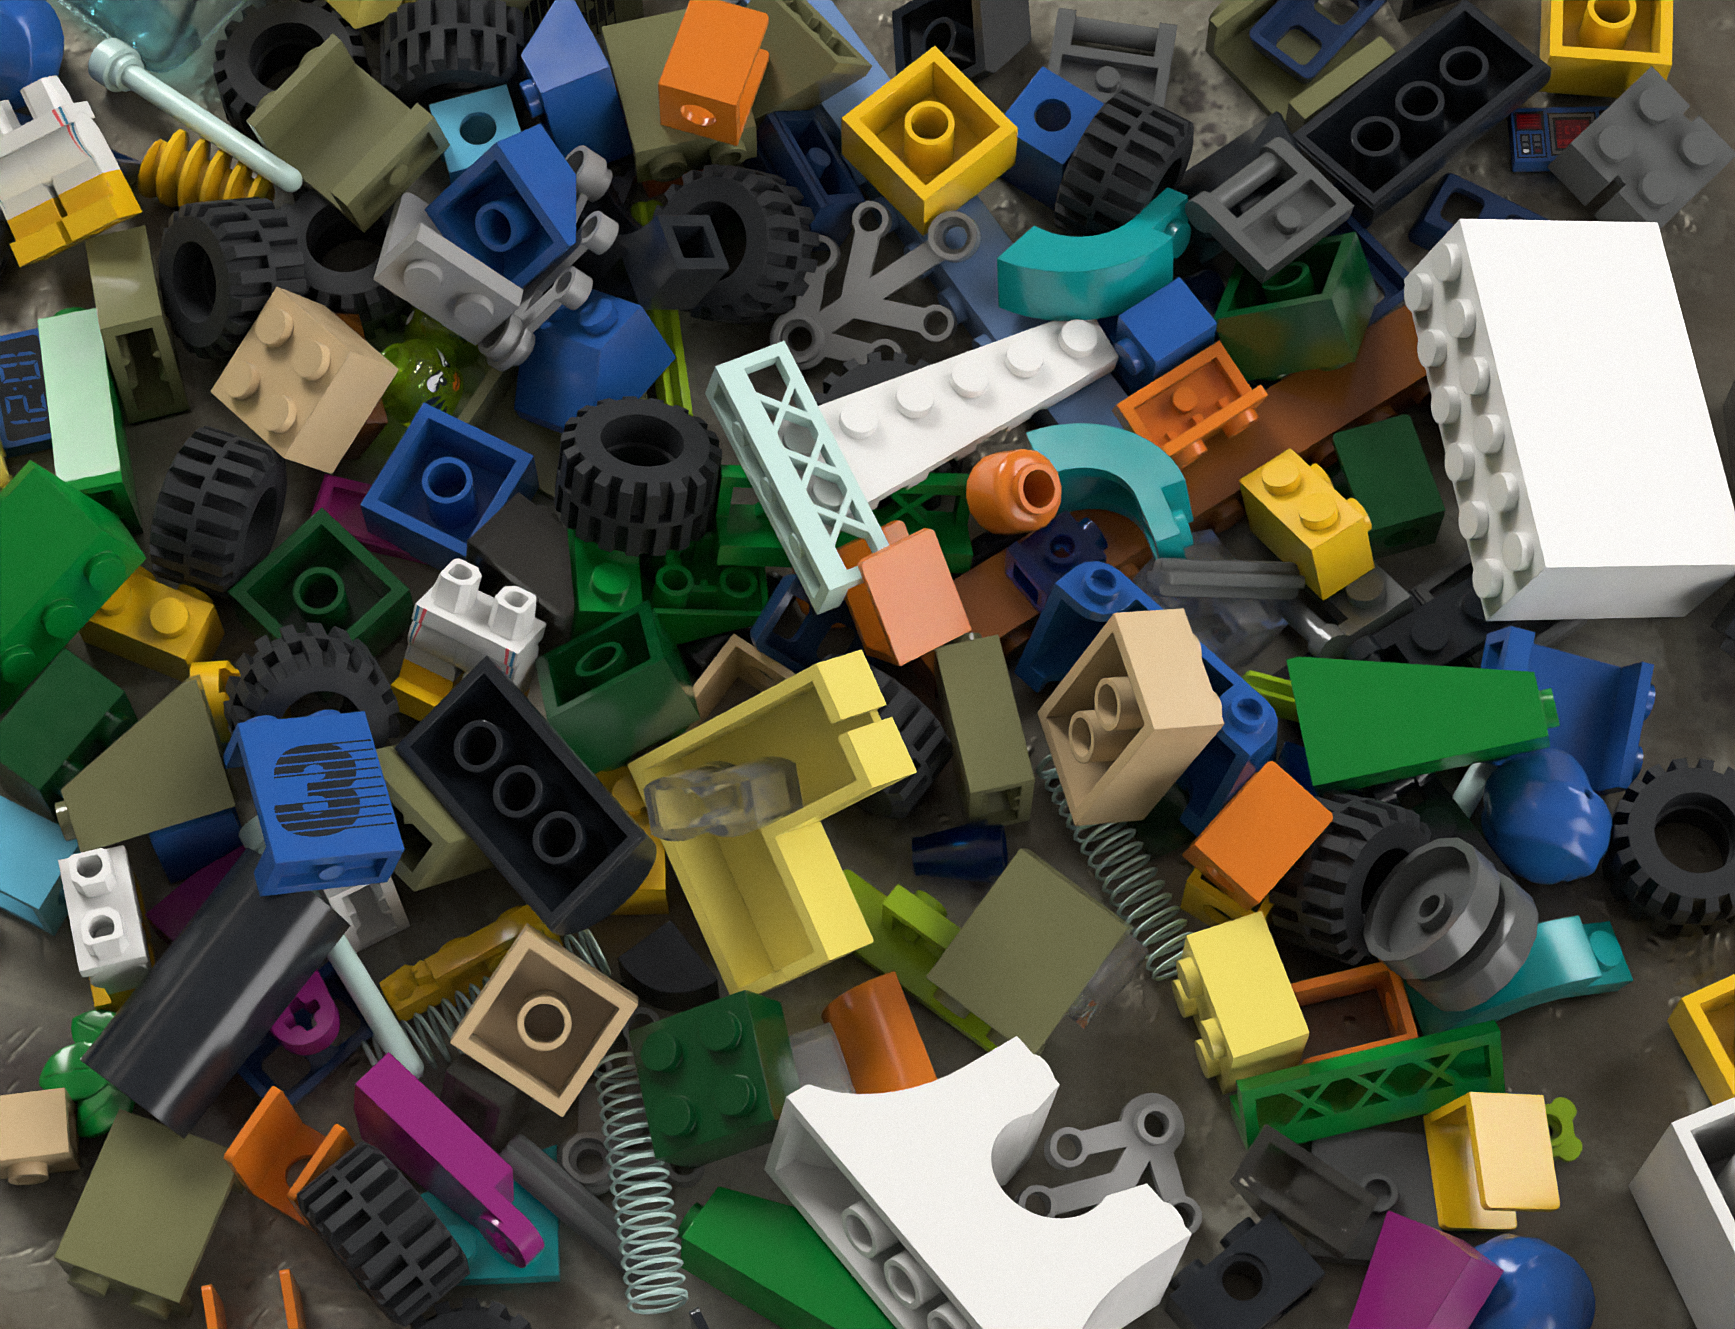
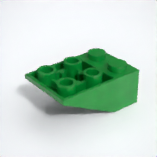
(684, 588)

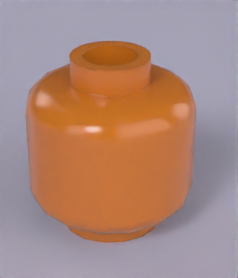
(1013, 492)

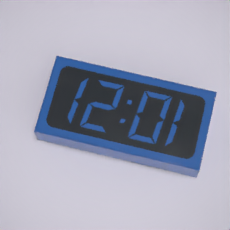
(23, 395)

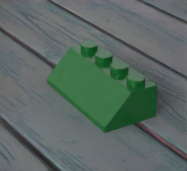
(56, 570)

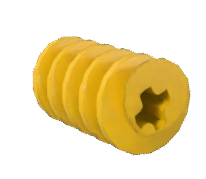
(190, 176)

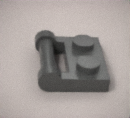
(1106, 71)
(1281, 223)
(1359, 607)

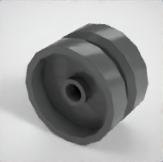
(1451, 924)

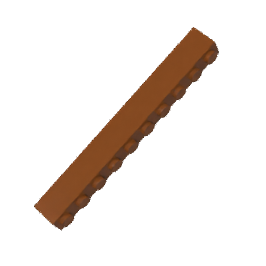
(1296, 414)

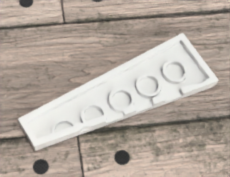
(945, 409)

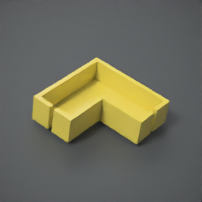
(777, 895)

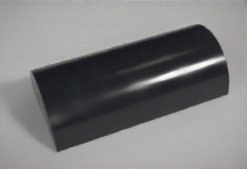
(1420, 110)
(529, 801)
(213, 996)

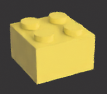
(1239, 1001)

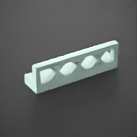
(776, 481)

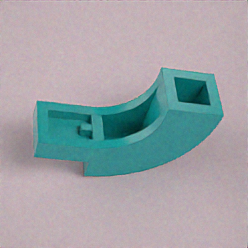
(1096, 274)
(1123, 475)
(1563, 963)

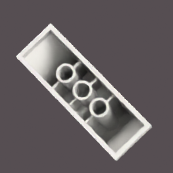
(919, 1214)

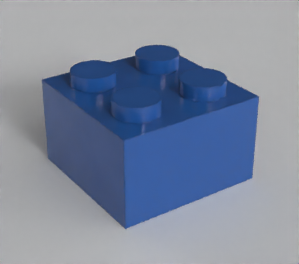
(444, 486)

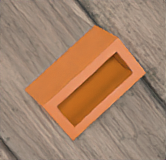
(879, 1037)

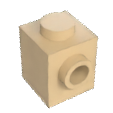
(37, 1135)

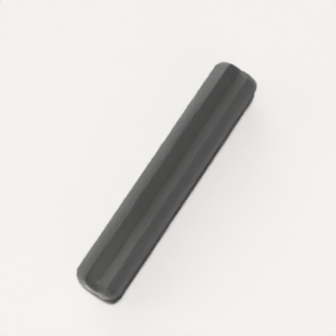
(1225, 579)
(572, 1203)

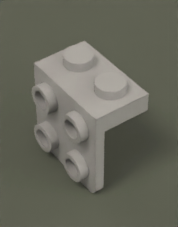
(441, 276)

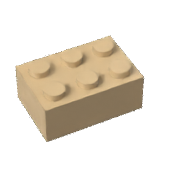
(1130, 716)

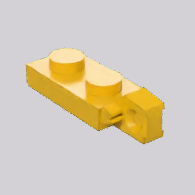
(457, 965)

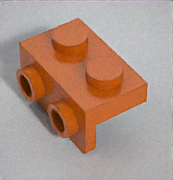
(1192, 405)

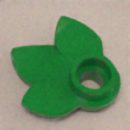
(95, 1096)

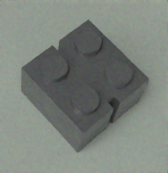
(1647, 151)

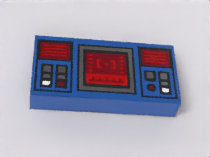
(1543, 133)

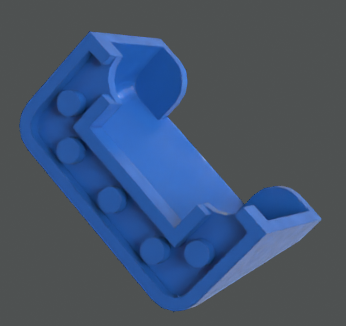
(1074, 617)

